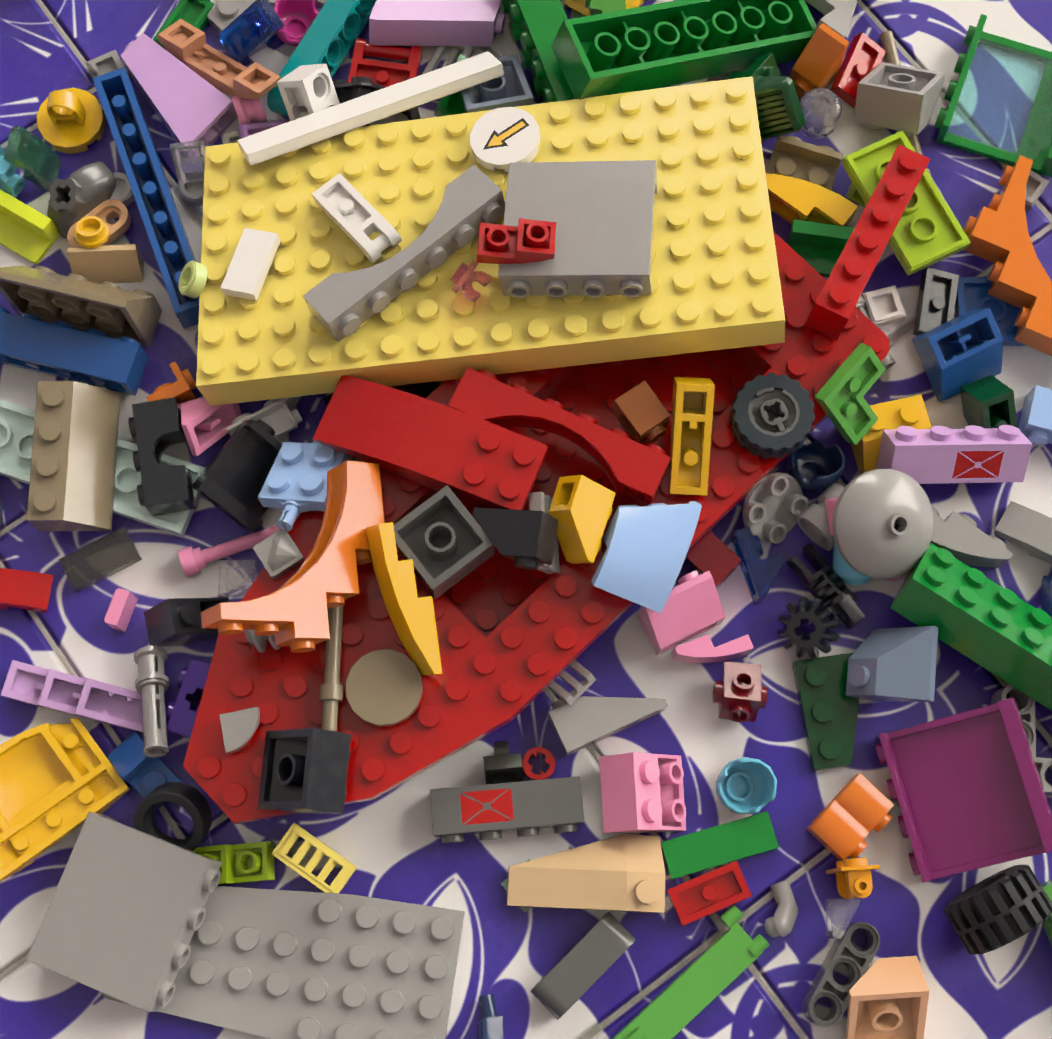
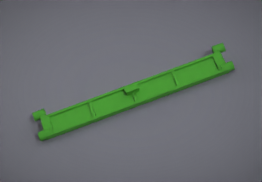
(698, 983)

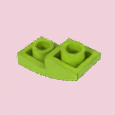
(242, 861)

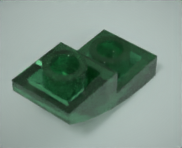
(33, 157)

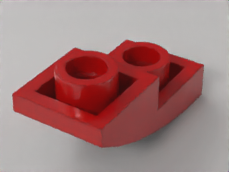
(518, 244)
(25, 589)

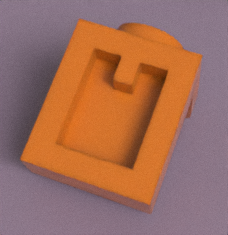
(180, 389)

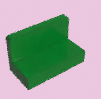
(818, 243)

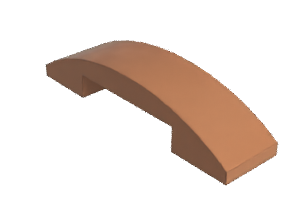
(218, 69)

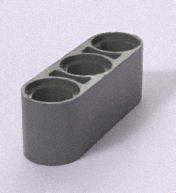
(583, 965)
(824, 983)

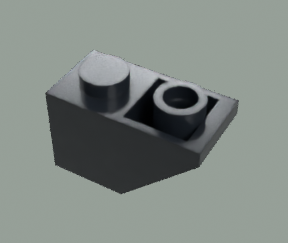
(179, 621)

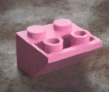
(687, 613)
(642, 793)

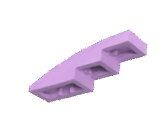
(74, 695)

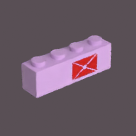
(956, 454)

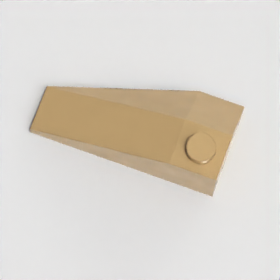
(604, 875)

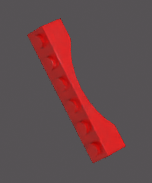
(867, 242)
(631, 467)

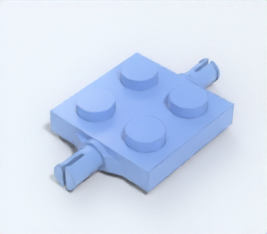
(299, 480)

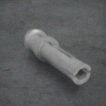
(152, 685)

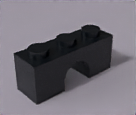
(156, 428)

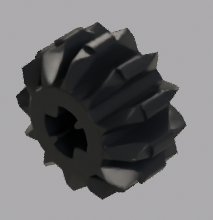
(818, 638)

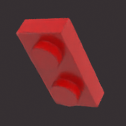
(859, 62)
(709, 893)

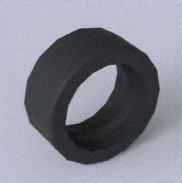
(189, 799)

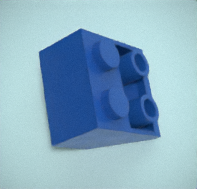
(960, 352)

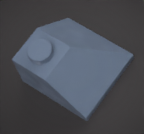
(504, 91)
(895, 665)

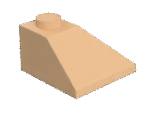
(889, 1001)

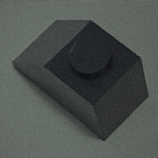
(520, 534)

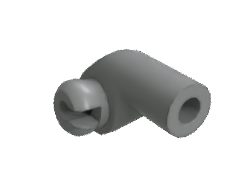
(785, 913)

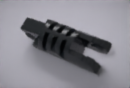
(827, 586)

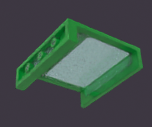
(1000, 101)

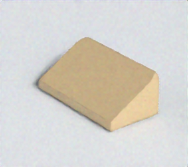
(107, 263)

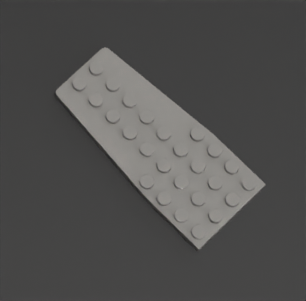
(319, 966)

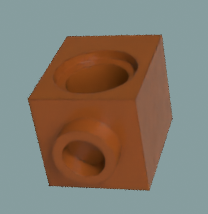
(641, 414)

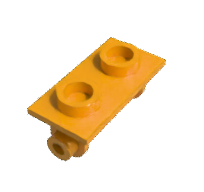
(853, 877)

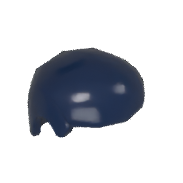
(816, 465)

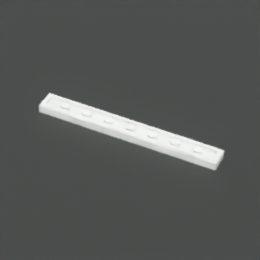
(370, 108)

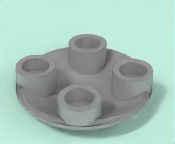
(774, 507)

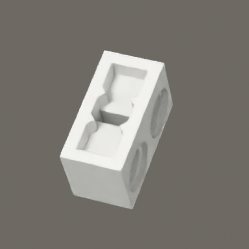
(307, 90)

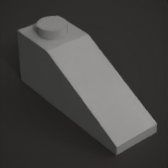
(597, 718)

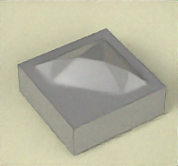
(278, 553)

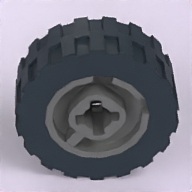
(772, 416)

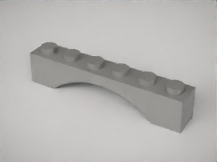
(352, 297)

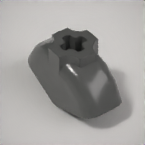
(79, 195)

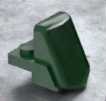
(775, 98)

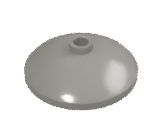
(866, 521)

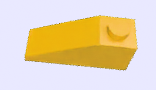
(691, 435)

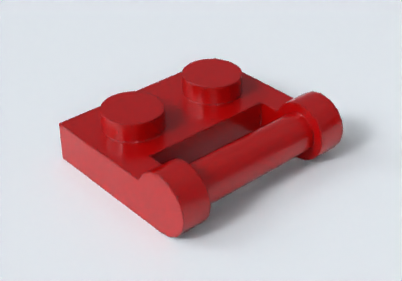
(384, 72)

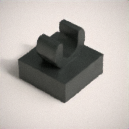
(502, 766)

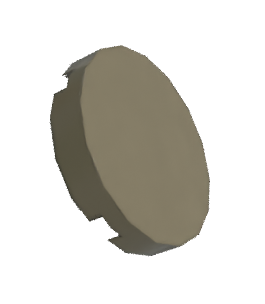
(384, 687)

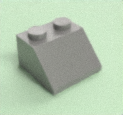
(898, 98)

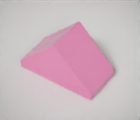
(206, 423)

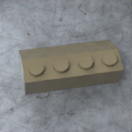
(73, 457)

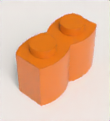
(851, 817)

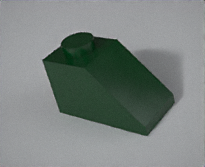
(988, 403)

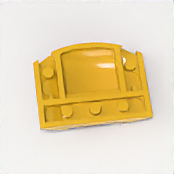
(48, 788)

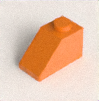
(819, 61)

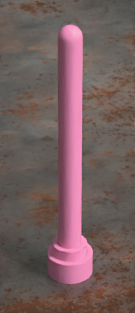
(196, 559)

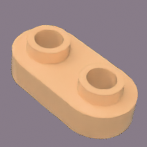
(106, 211)

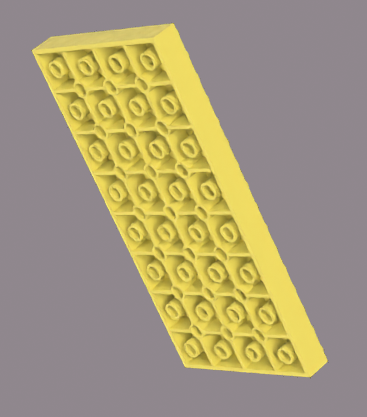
(709, 261)

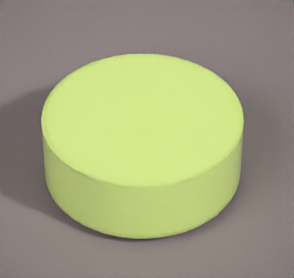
(193, 279)

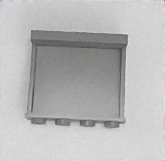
(601, 227)
(125, 913)

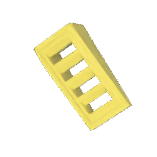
(289, 840)

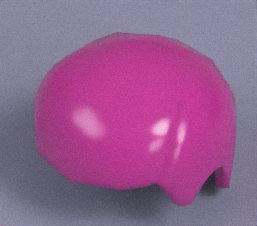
(296, 17)

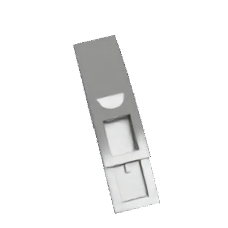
(967, 542)

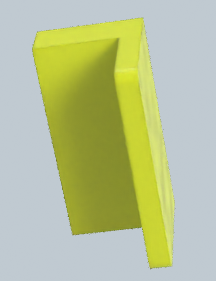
(25, 229)

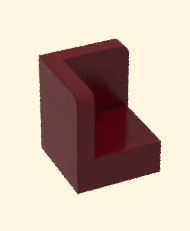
(713, 556)

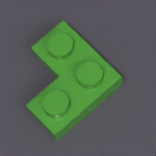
(844, 393)

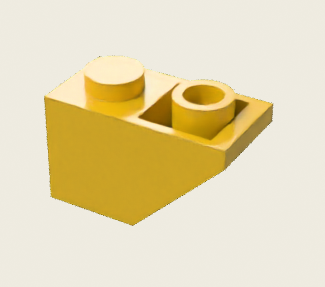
(582, 516)

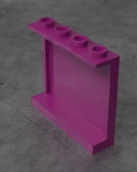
(967, 791)

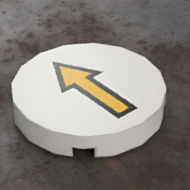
(505, 138)

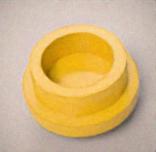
(91, 232)

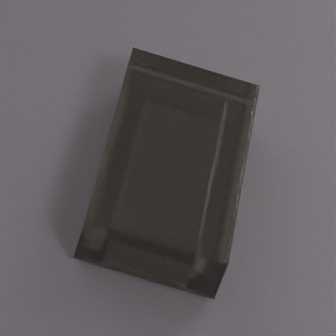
(100, 559)

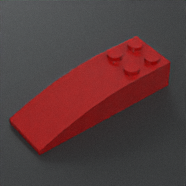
(431, 444)

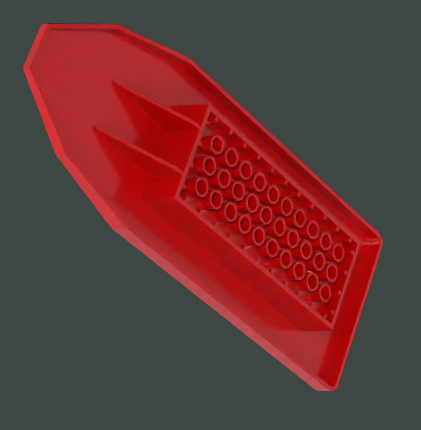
(501, 626)

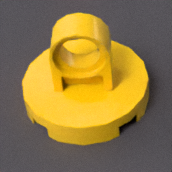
(71, 120)

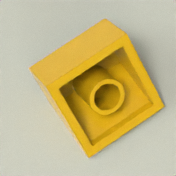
(891, 415)

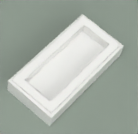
(250, 264)

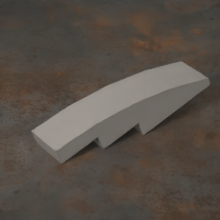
(1027, 530)

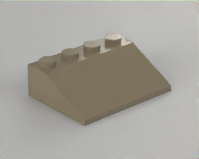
(81, 302)

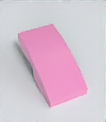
(702, 650)

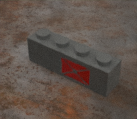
(507, 807)

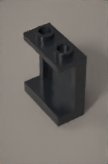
(239, 473)

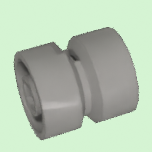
(814, 519)

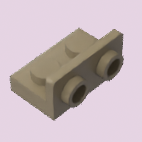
(804, 161)

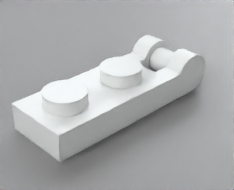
(356, 217)

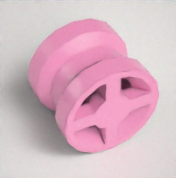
(249, 110)

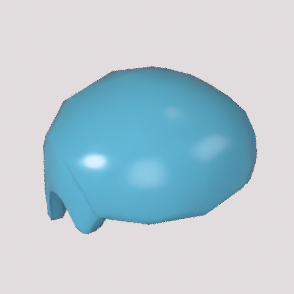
(746, 785)

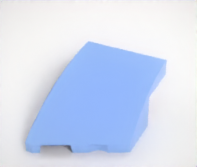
(646, 551)

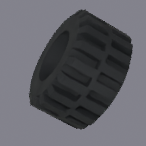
(999, 909)

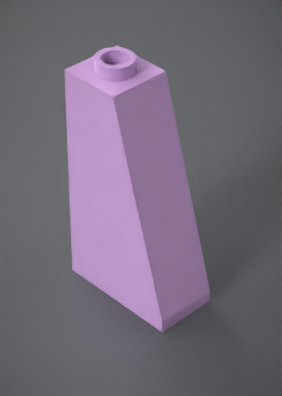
(436, 22)
(177, 94)

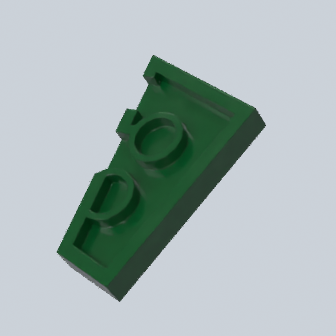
(826, 711)

